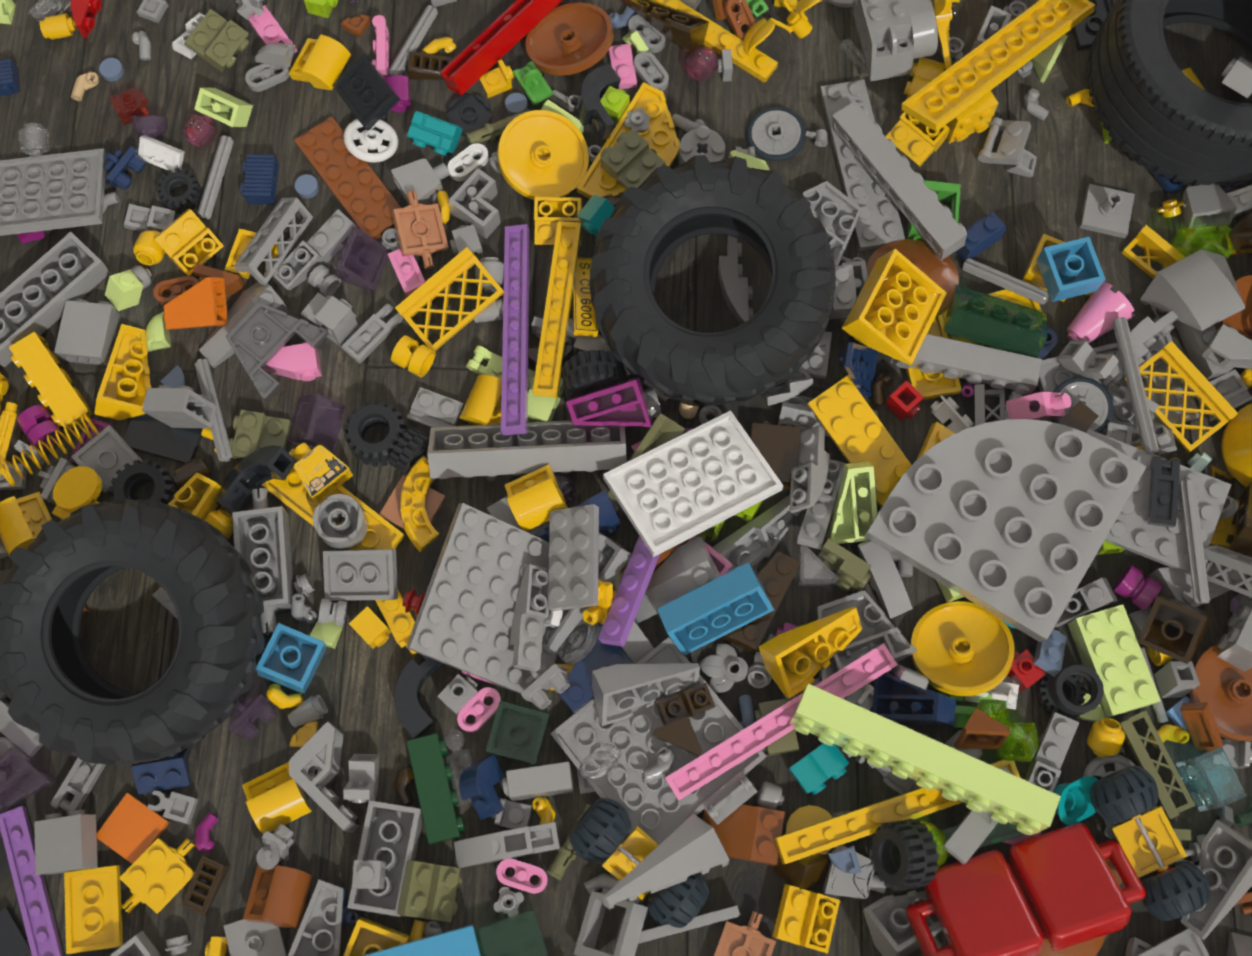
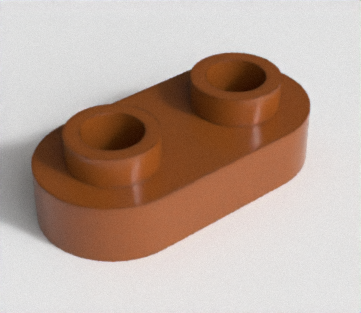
(741, 17)
(174, 286)

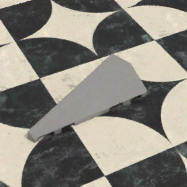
(758, 537)
(611, 560)
(685, 852)

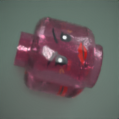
(701, 64)
(200, 130)

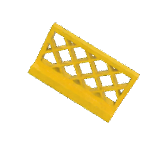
(438, 283)
(1198, 386)

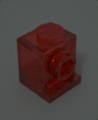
(129, 104)

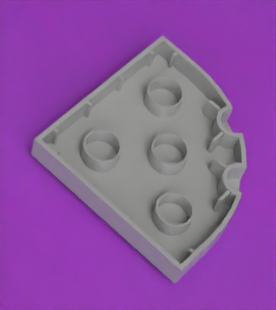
(1009, 515)

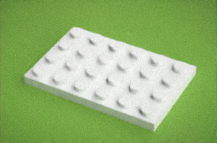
(692, 483)

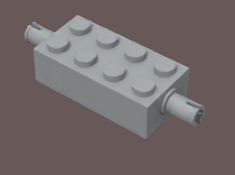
(265, 544)

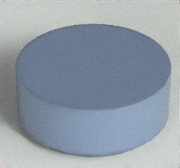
(111, 69)
(516, 103)
(306, 186)

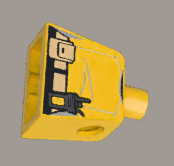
(320, 471)

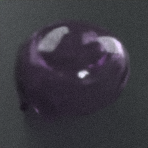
(150, 125)

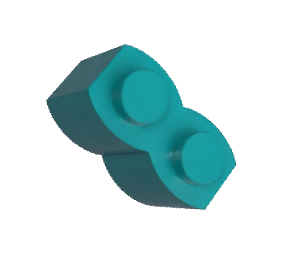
(818, 767)

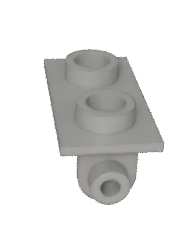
(729, 797)

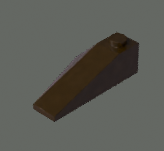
(675, 25)

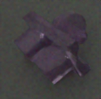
(246, 715)

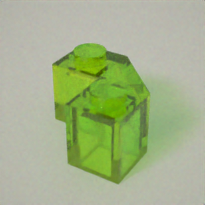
(1208, 238)
(1023, 738)

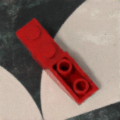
(84, 14)

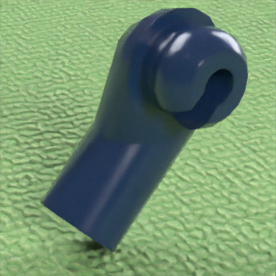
(349, 915)

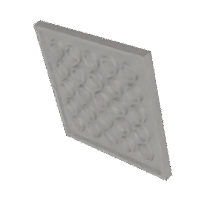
(474, 598)
(652, 803)

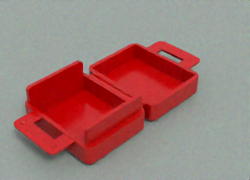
(1049, 891)

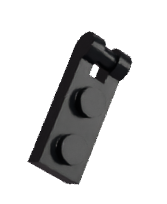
(1163, 492)

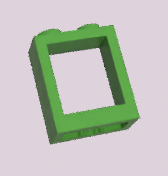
(946, 193)

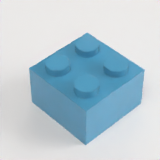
(1070, 269)
(291, 658)

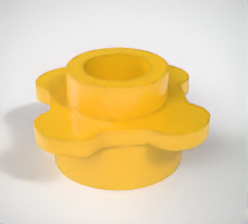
(1171, 208)

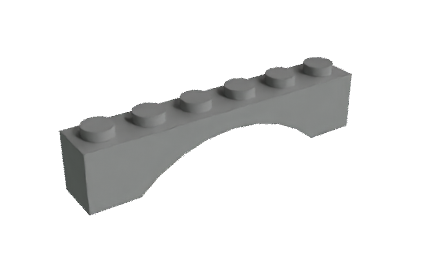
(1229, 349)

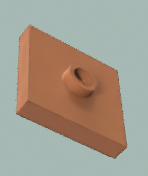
(391, 509)

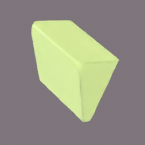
(327, 633)

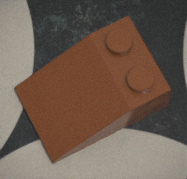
(750, 833)

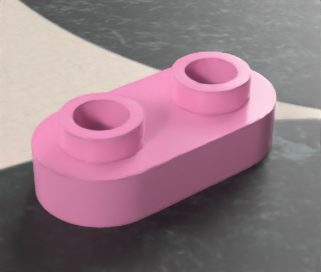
(478, 709)
(522, 876)

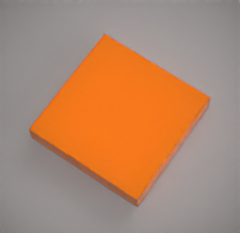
(132, 828)

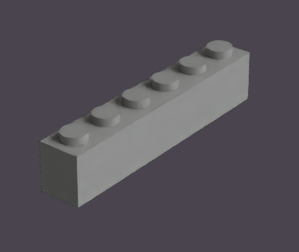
(976, 364)

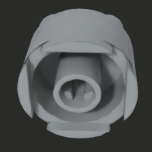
(702, 142)
(331, 512)

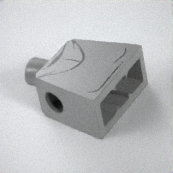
(852, 885)

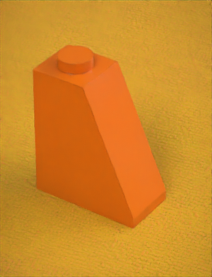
(199, 306)

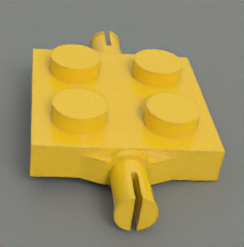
(158, 875)

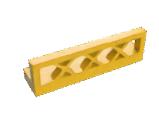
(1156, 247)

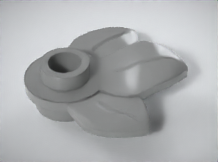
(720, 667)

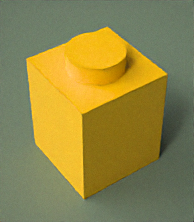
(370, 628)

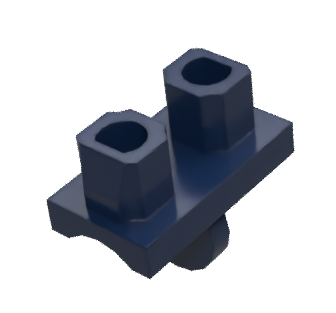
(117, 175)

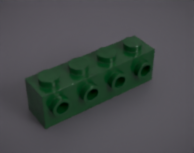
(434, 789)

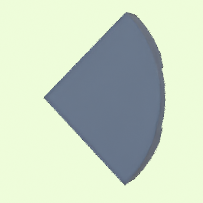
(174, 378)
(846, 860)

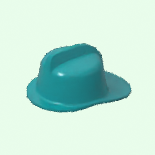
(1075, 800)

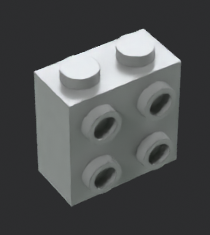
(179, 407)
(65, 843)

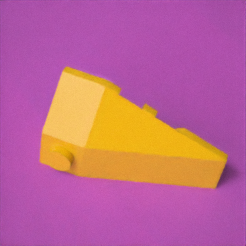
(125, 377)
(803, 651)

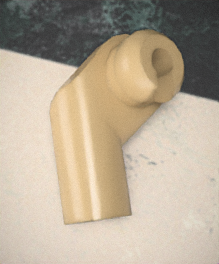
(84, 83)

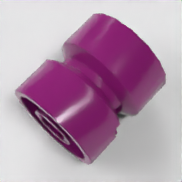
(38, 424)
(1140, 589)

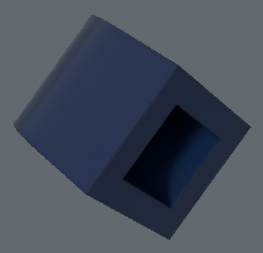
(477, 784)

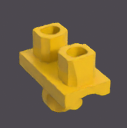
(598, 613)

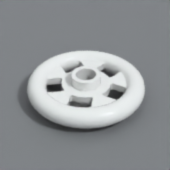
(372, 144)

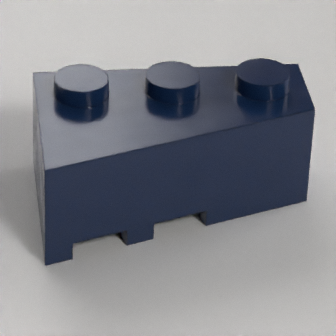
(580, 677)
(911, 704)

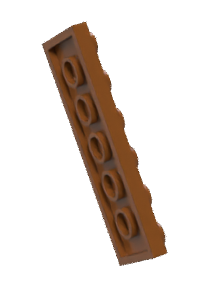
(349, 178)

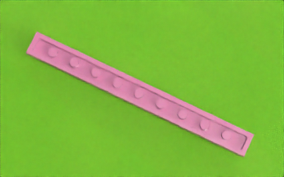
(775, 724)

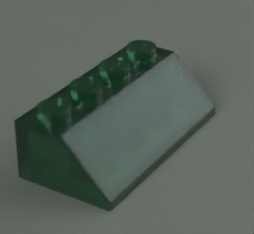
(995, 322)

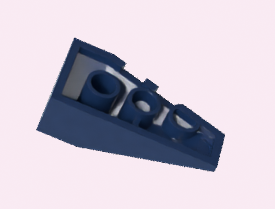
(860, 366)
(608, 518)

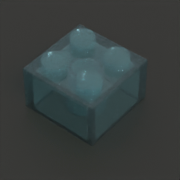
(1210, 779)

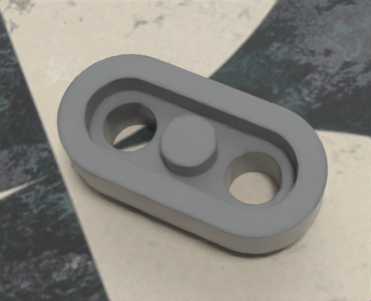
(648, 33)
(653, 72)
(267, 75)

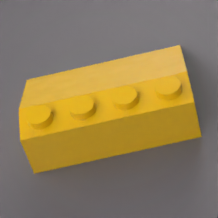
(895, 308)

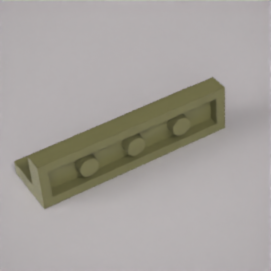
(661, 432)
(1143, 760)

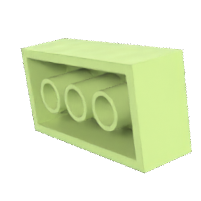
(1112, 650)

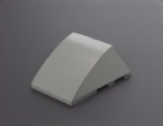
(836, 214)
(1197, 290)
(874, 632)

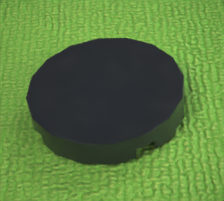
(469, 112)

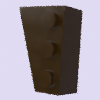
(1242, 537)

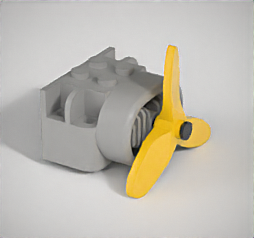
(900, 31)

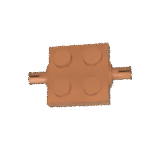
(419, 229)
(744, 940)

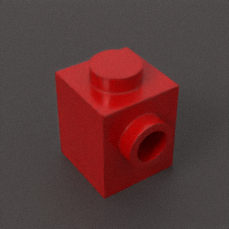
(904, 402)
(1024, 670)

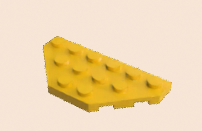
(660, 136)

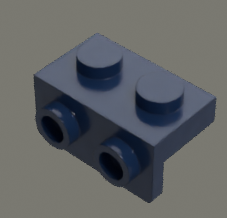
(162, 773)

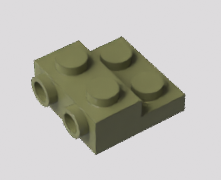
(217, 40)
(630, 160)
(257, 431)
(850, 568)
(429, 891)

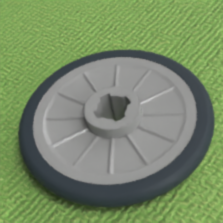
(771, 121)
(1091, 394)

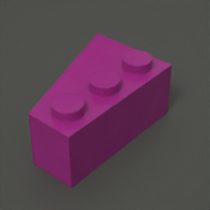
(614, 405)

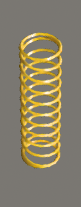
(11, 481)

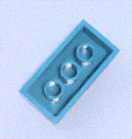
(715, 609)

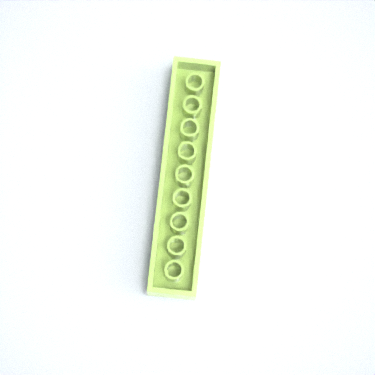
(924, 761)

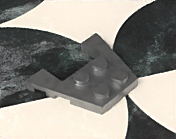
(262, 335)

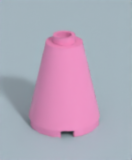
(1098, 314)

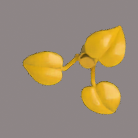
(796, 21)

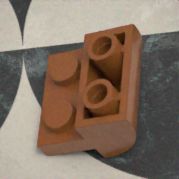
(278, 897)

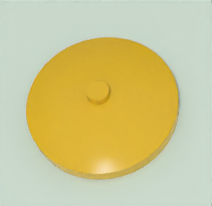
(542, 155)
(962, 648)

